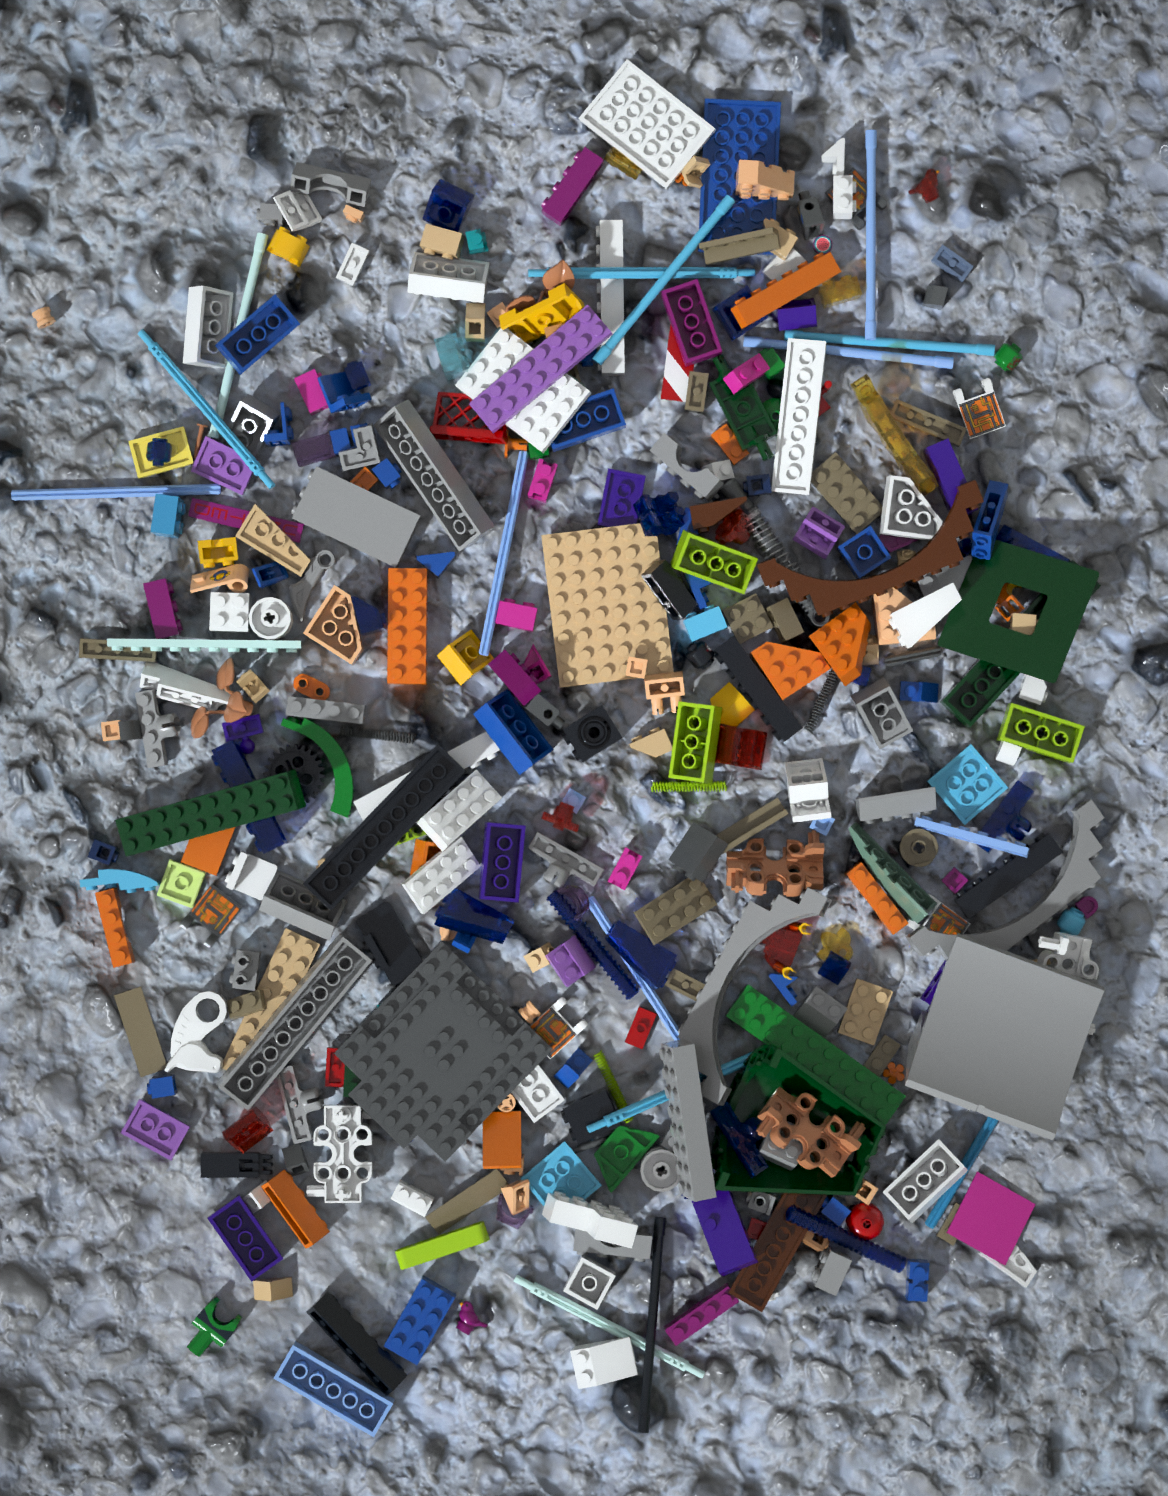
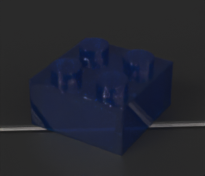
(834, 967)

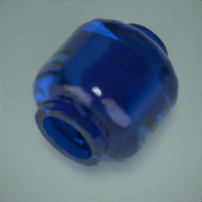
(159, 452)

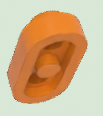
(311, 687)

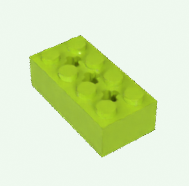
(716, 573)
(1051, 726)
(683, 743)

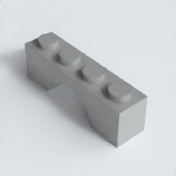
(312, 178)
(703, 481)
(326, 710)
(640, 1251)

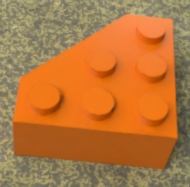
(844, 642)
(788, 666)

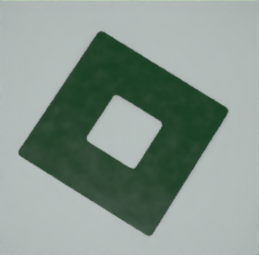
(1037, 654)

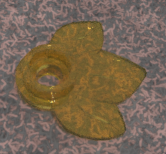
(835, 943)

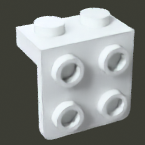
(250, 875)

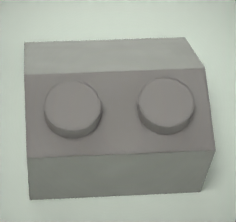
(820, 1011)

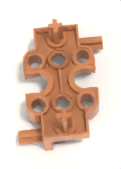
(806, 860)
(837, 1145)

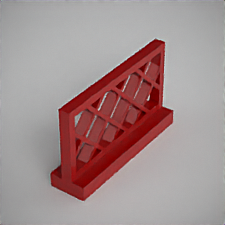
(464, 432)

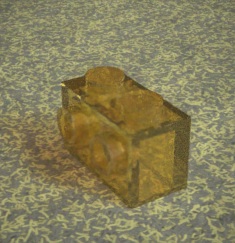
(839, 292)

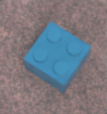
(168, 516)

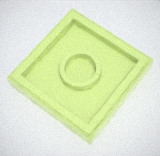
(181, 883)

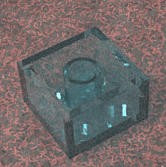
(451, 356)

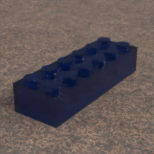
(236, 772)

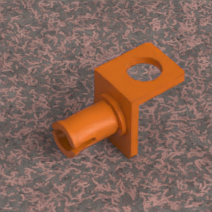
(515, 444)

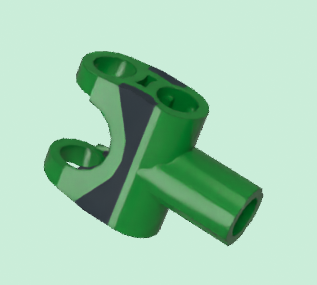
(211, 1329)

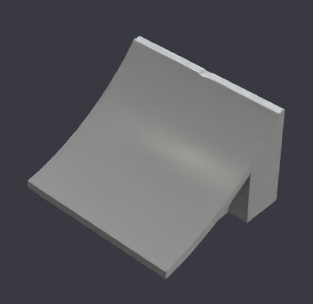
(1002, 1036)

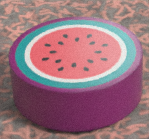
(822, 244)

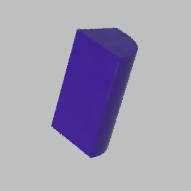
(797, 314)

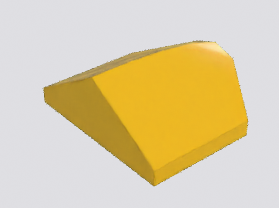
(734, 705)

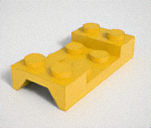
(549, 312)

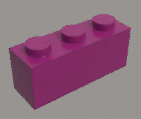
(163, 609)
(515, 676)

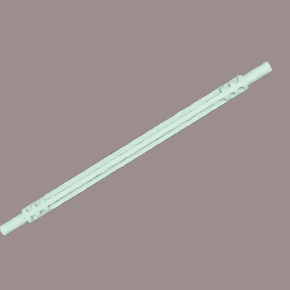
(607, 1325)

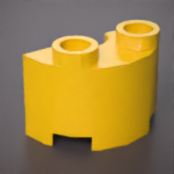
(288, 246)
(217, 552)

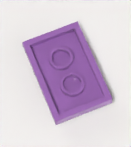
(222, 465)
(155, 1129)

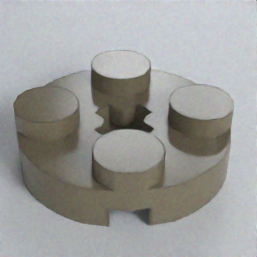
(909, 841)

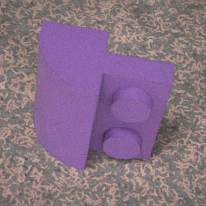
(818, 532)
(570, 961)

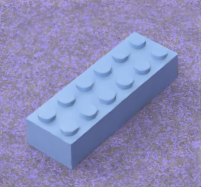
(334, 1388)

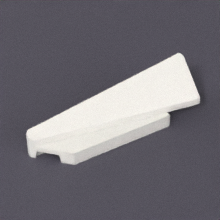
(182, 688)

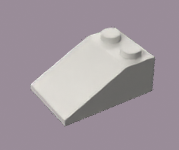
(603, 1362)

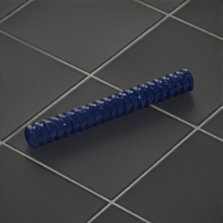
(593, 945)
(845, 1238)

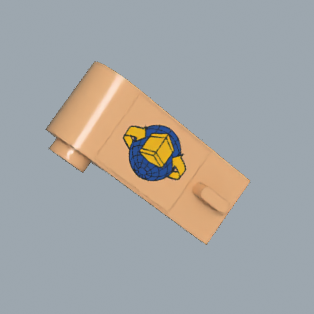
(234, 576)

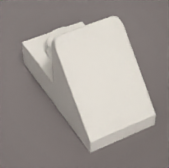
(836, 155)

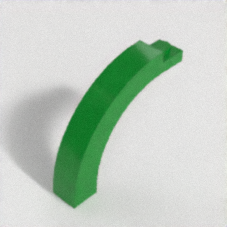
(340, 764)

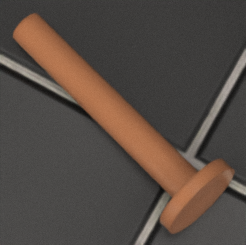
(199, 439)

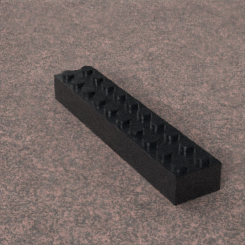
(384, 827)

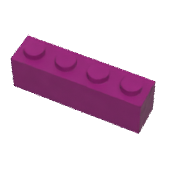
(573, 186)
(700, 1314)

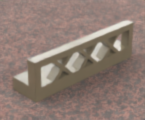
(740, 245)
(752, 824)

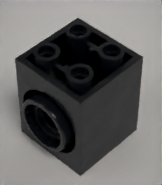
(583, 744)
(587, 1111)

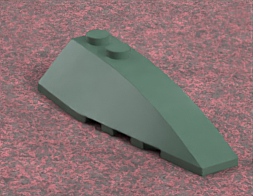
(892, 877)

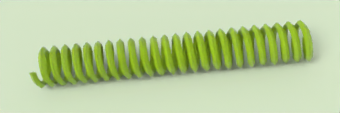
(690, 785)
(601, 1057)

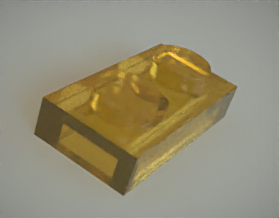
(619, 161)

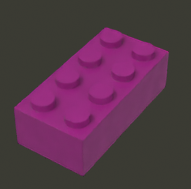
(691, 322)

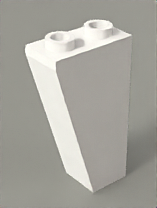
(920, 616)

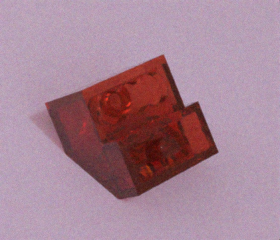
(741, 747)
(248, 1130)

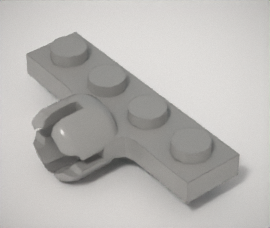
(155, 728)
(563, 862)
(298, 1104)

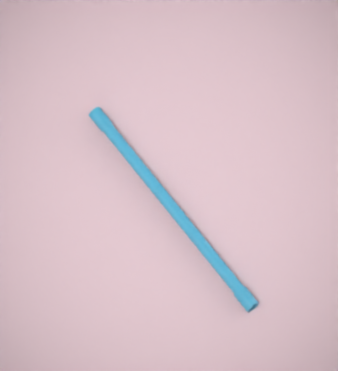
(722, 208)
(978, 349)

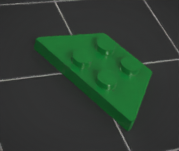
(622, 1152)

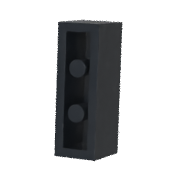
(669, 589)

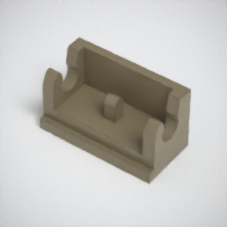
(784, 620)

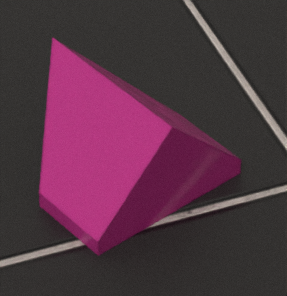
(536, 665)

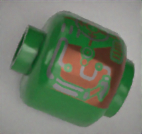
(1008, 356)

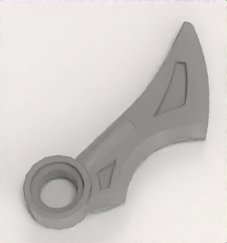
(301, 590)

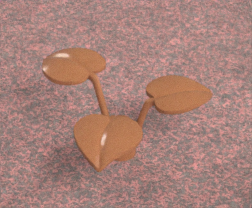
(552, 278)
(235, 708)

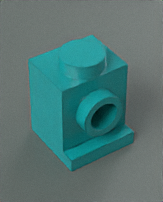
(476, 241)

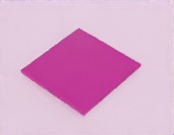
(990, 1218)

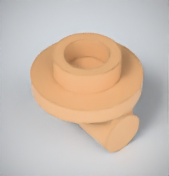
(447, 934)

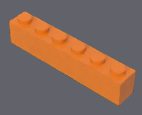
(785, 290)

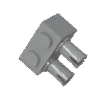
(246, 969)

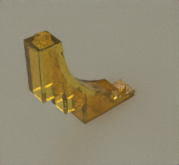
(892, 437)

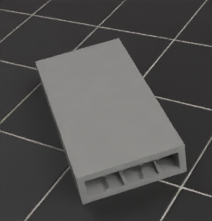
(355, 516)

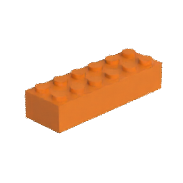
(407, 626)

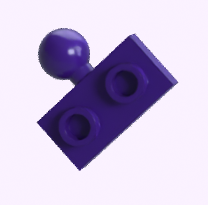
(243, 729)

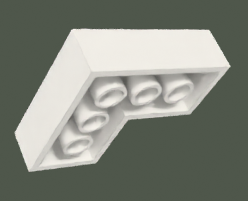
(601, 1222)

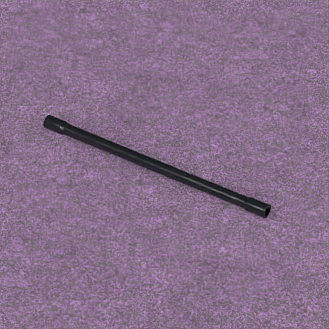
(644, 1415)

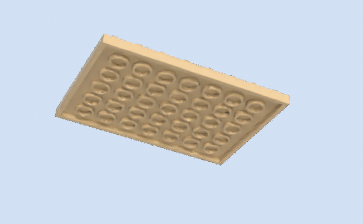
(604, 605)

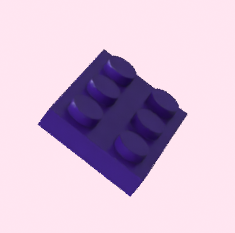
(619, 495)

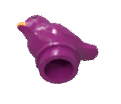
(468, 1318)

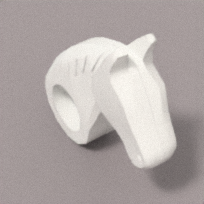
(190, 1029)

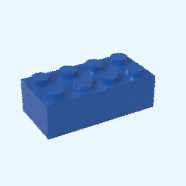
(257, 334)
(595, 418)
(513, 731)
(420, 1320)

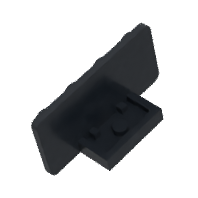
(389, 943)

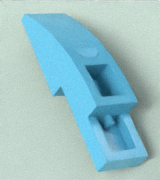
(127, 880)

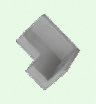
(365, 453)

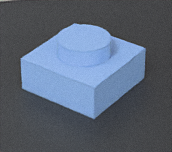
(574, 799)
(822, 826)

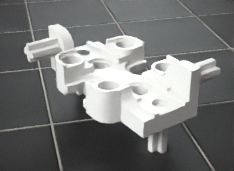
(1071, 947)
(336, 1188)

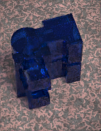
(659, 514)

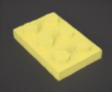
(180, 456)

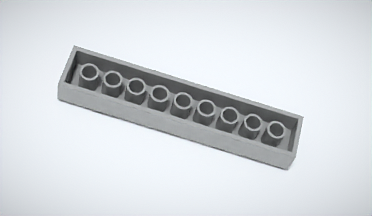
(293, 1022)

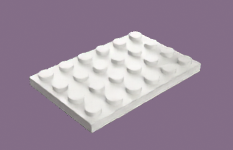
(647, 124)
(543, 417)

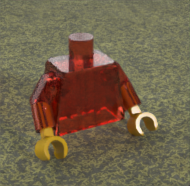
(782, 947)

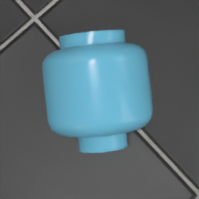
(1071, 921)

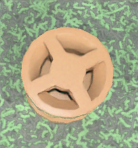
(43, 317)
(529, 1012)
(507, 1104)

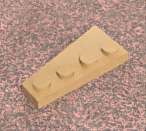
(270, 540)

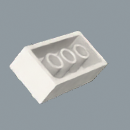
(459, 810)
(925, 1181)

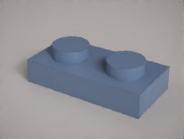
(952, 263)

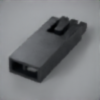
(227, 1164)

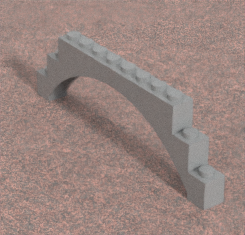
(1073, 879)
(748, 932)

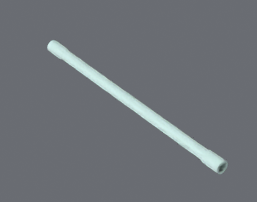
(259, 249)

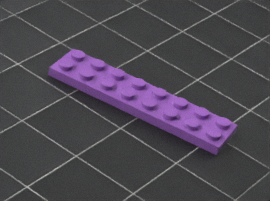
(540, 368)

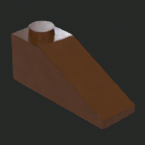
(710, 514)

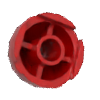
(860, 1214)

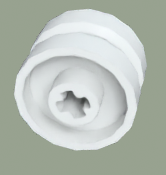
(263, 610)
(655, 1179)

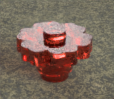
(733, 529)
(561, 817)

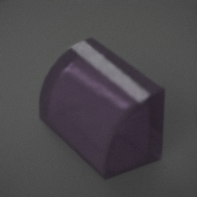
(313, 450)

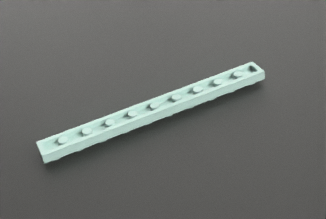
(195, 645)

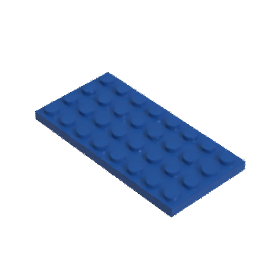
(742, 133)

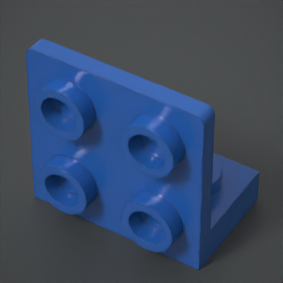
(340, 393)
(274, 437)

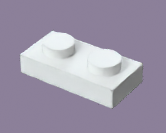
(352, 264)

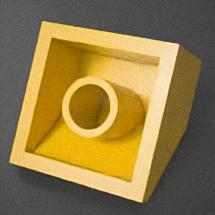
(463, 657)

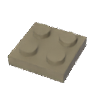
(747, 618)

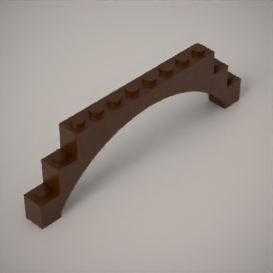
(936, 554)

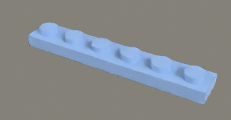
(980, 838)

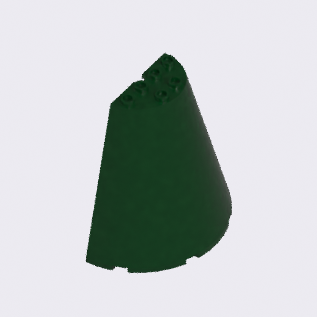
(765, 1072)

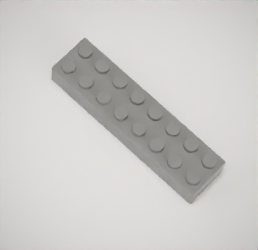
(433, 475)
(688, 1120)

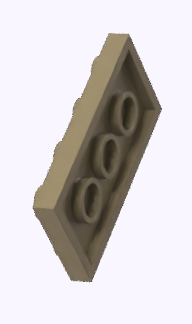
(846, 493)
(674, 909)

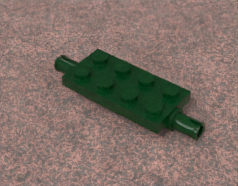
(743, 412)

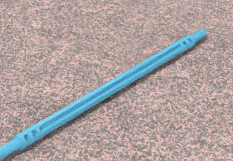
(650, 272)

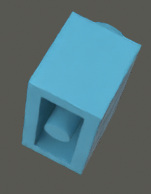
(705, 623)

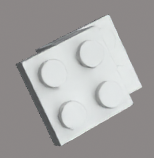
(807, 790)

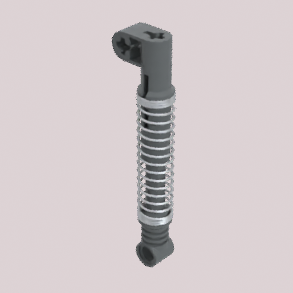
(766, 539)

